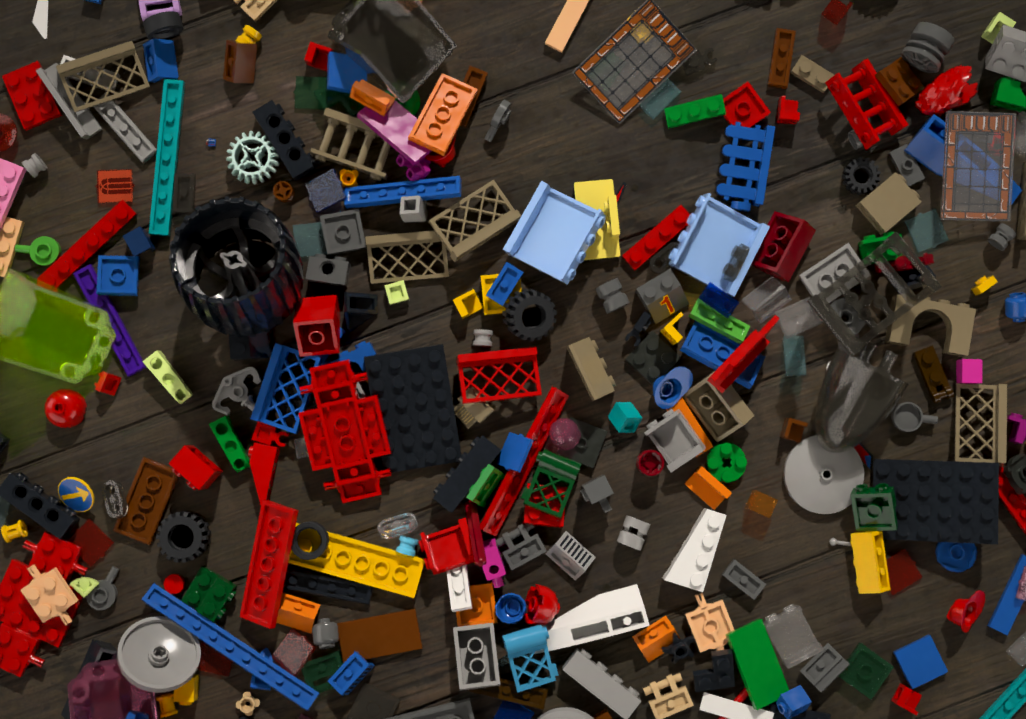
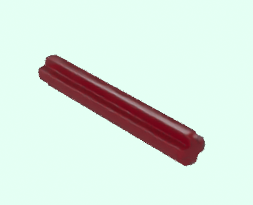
(475, 533)

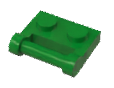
(485, 485)

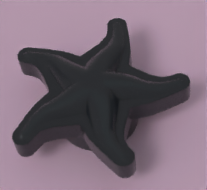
(679, 648)

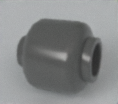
(325, 634)

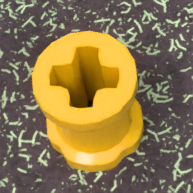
(14, 531)
(167, 705)

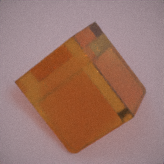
(761, 503)

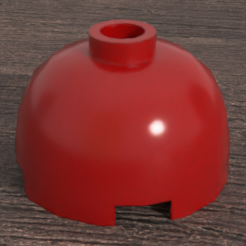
(65, 408)
(542, 605)

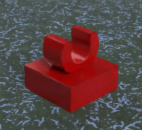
(107, 383)

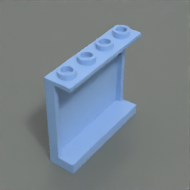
(554, 233)
(710, 239)

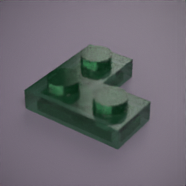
(329, 98)

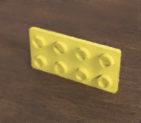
(600, 195)

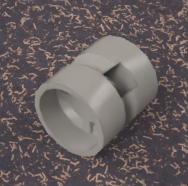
(630, 539)

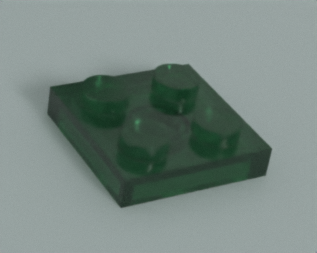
(866, 671)

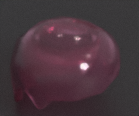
(564, 434)

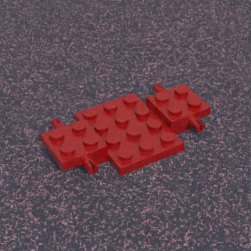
(345, 431)
(22, 627)

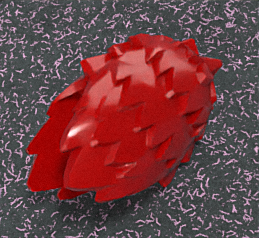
(947, 91)

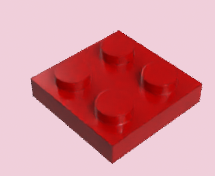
(745, 106)
(536, 517)

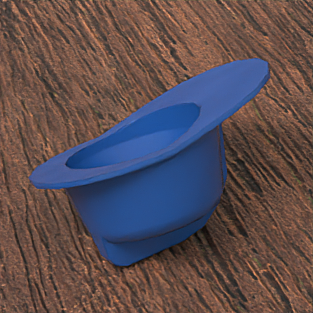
(670, 388)

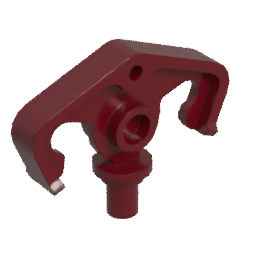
(902, 263)

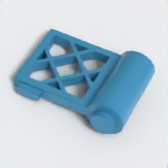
(525, 642)

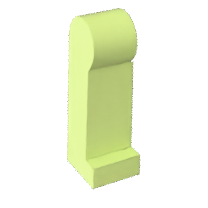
(168, 376)

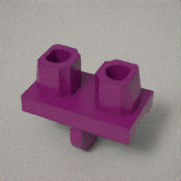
(415, 172)

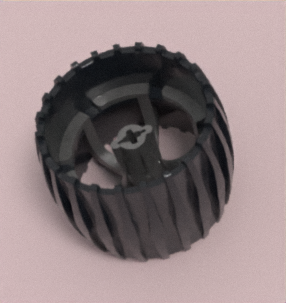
(235, 222)

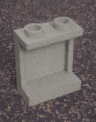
(675, 439)

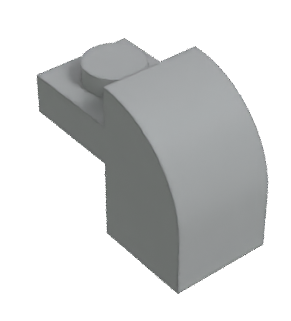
(413, 209)

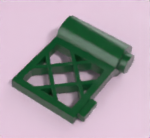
(554, 467)

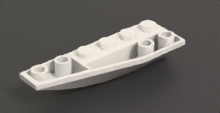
(598, 618)

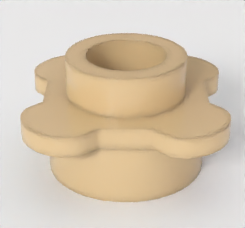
(247, 709)

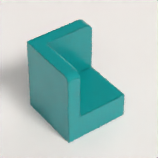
(625, 417)

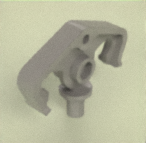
(234, 387)

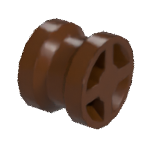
(282, 188)

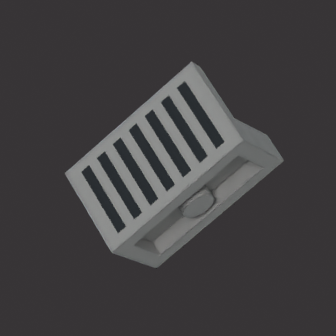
(570, 555)

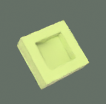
(396, 292)

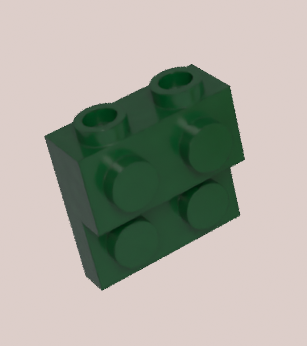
(874, 507)
(209, 594)

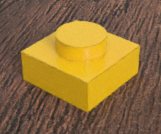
(983, 284)

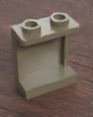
(889, 203)

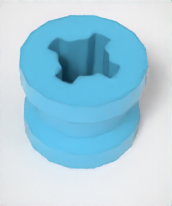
(407, 545)

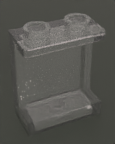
(792, 636)

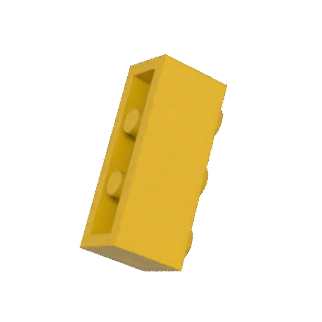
(870, 562)

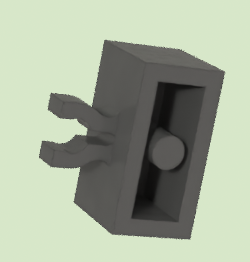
(597, 490)

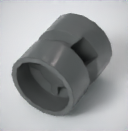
(612, 295)

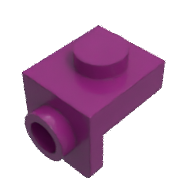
(1018, 430)

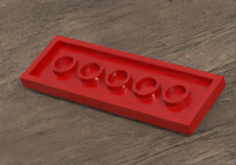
(268, 564)

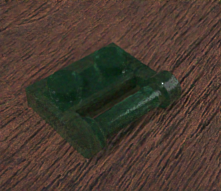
(321, 668)

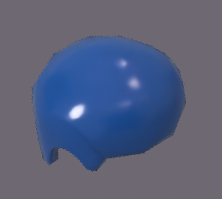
(510, 608)

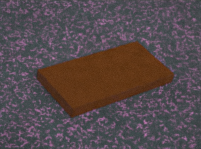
(147, 501)
(380, 634)

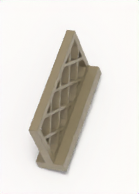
(96, 60)
(487, 231)
(405, 239)
(998, 419)

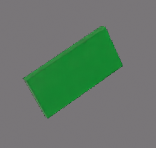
(757, 663)

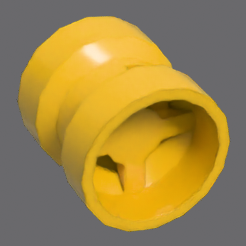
(249, 35)

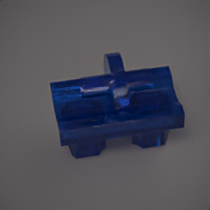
(718, 300)

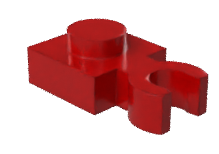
(267, 434)

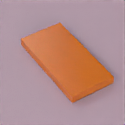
(442, 114)

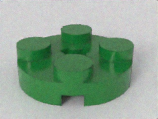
(738, 462)

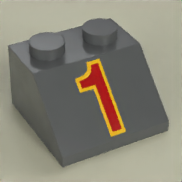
(662, 296)

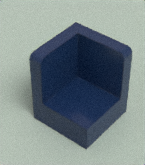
(138, 241)

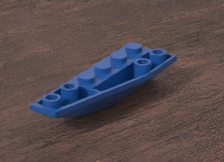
(929, 148)

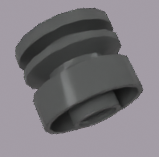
(927, 47)

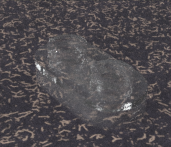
(397, 525)

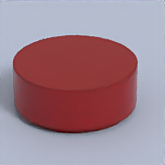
(174, 583)

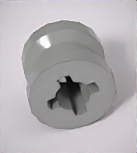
(34, 165)
(482, 338)

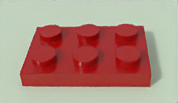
(31, 96)

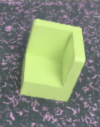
(995, 25)

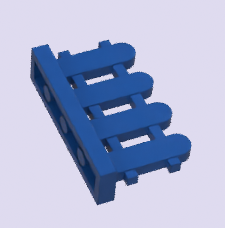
(749, 173)

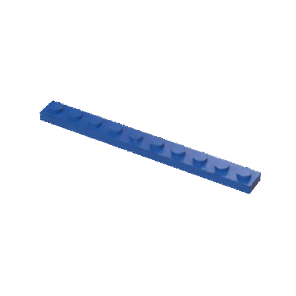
(230, 647)

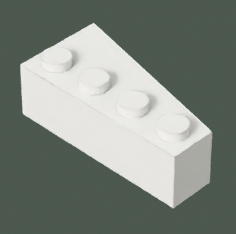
(695, 557)

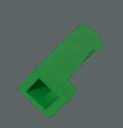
(230, 443)

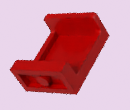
(447, 548)

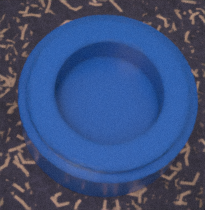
(740, 206)

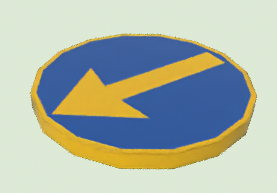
(76, 494)

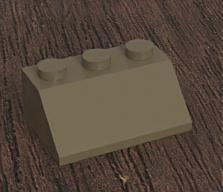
(591, 368)
(718, 411)

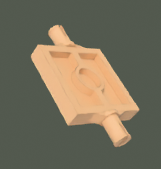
(49, 595)
(709, 624)

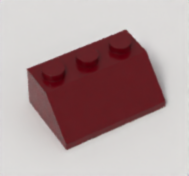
(783, 246)

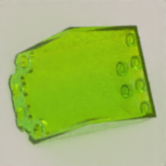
(51, 329)

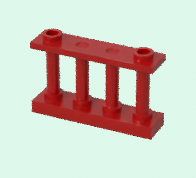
(878, 96)

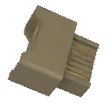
(473, 412)

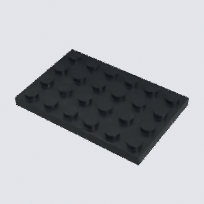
(415, 407)
(942, 500)

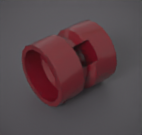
(650, 462)

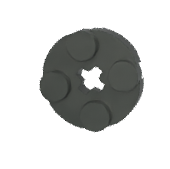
(1014, 473)

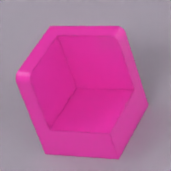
(969, 371)

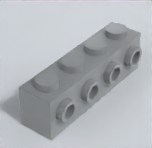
(601, 683)

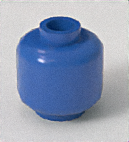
(1016, 306)

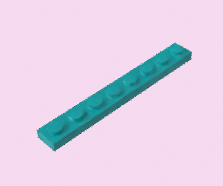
(166, 157)

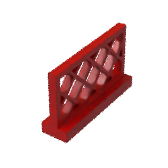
(741, 357)
(494, 358)

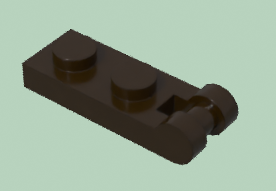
(933, 374)

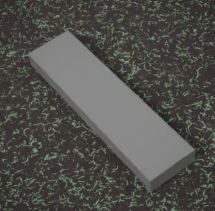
(126, 130)

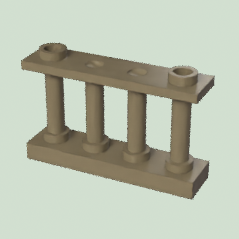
(352, 124)

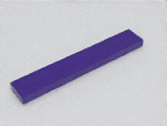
(123, 343)

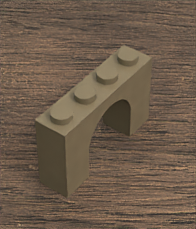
(957, 319)

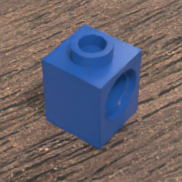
(793, 702)

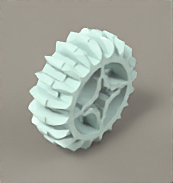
(246, 162)

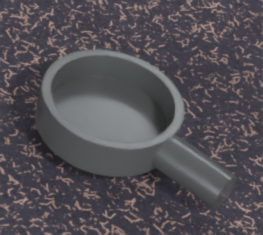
(500, 117)
(909, 417)
(105, 593)

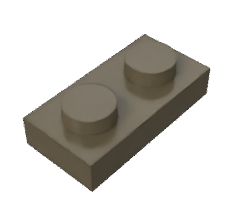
(811, 73)

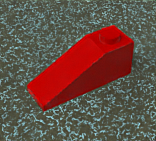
(263, 466)

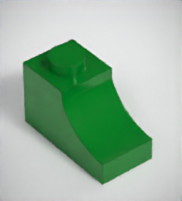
(1008, 95)

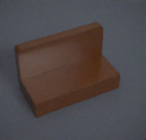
(239, 62)

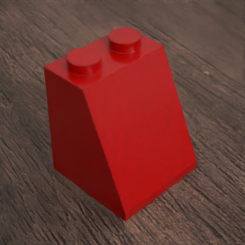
(317, 325)

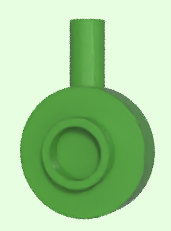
(42, 251)

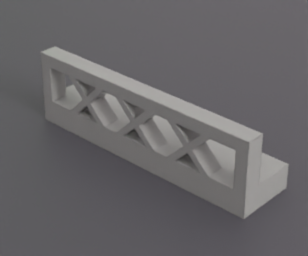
(83, 121)

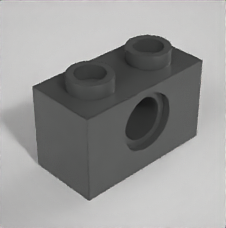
(316, 267)

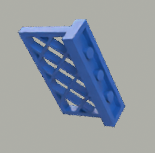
(270, 387)

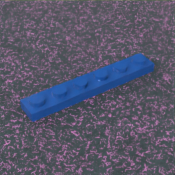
(392, 192)

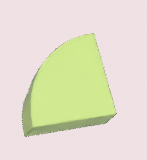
(84, 585)

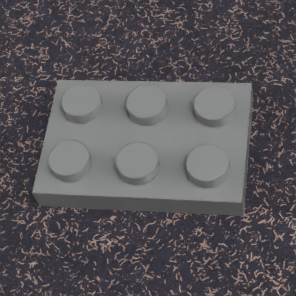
(829, 270)

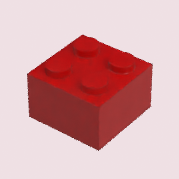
(195, 467)

